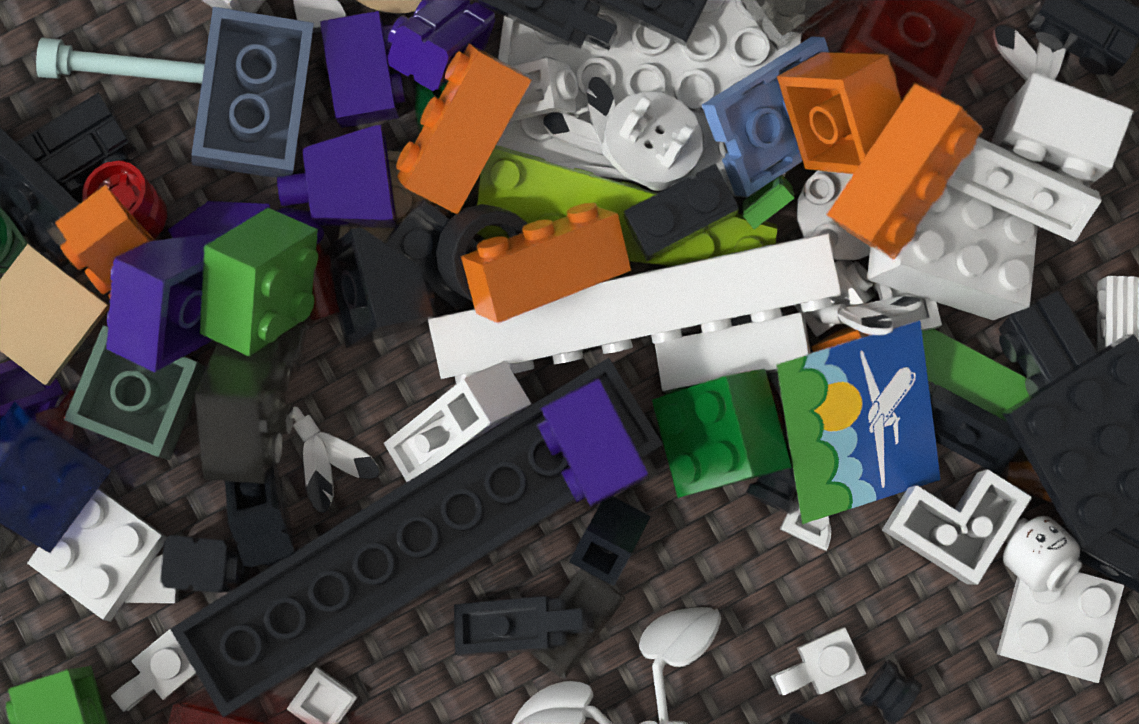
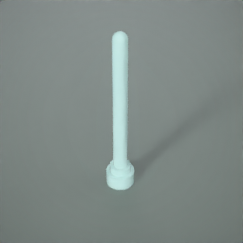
(56, 59)

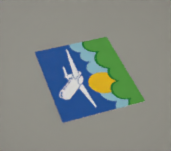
(859, 421)

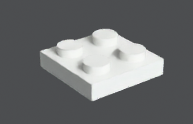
(101, 555)
(1062, 628)

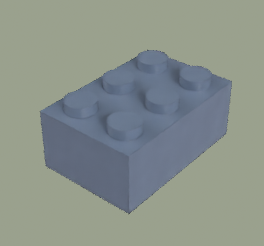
(252, 93)

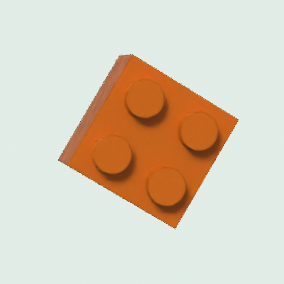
(839, 107)

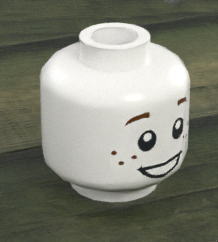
(1042, 554)

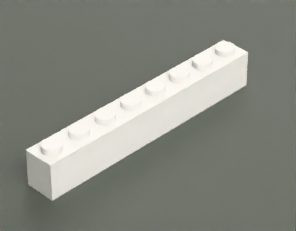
(643, 305)

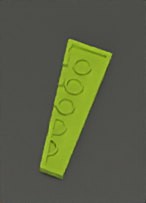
(547, 190)

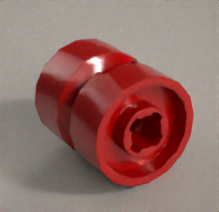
(133, 192)

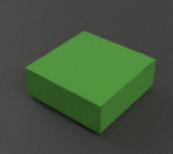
(767, 201)

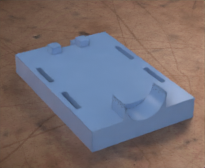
(757, 124)

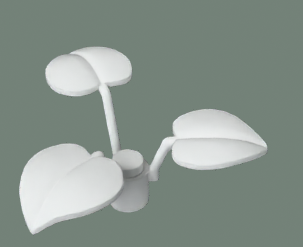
(670, 639)

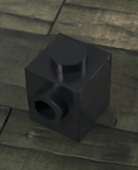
(610, 539)

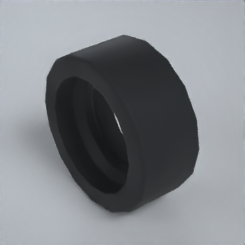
(459, 233)

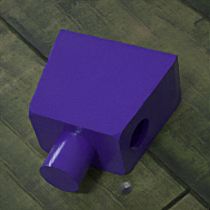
(345, 181)

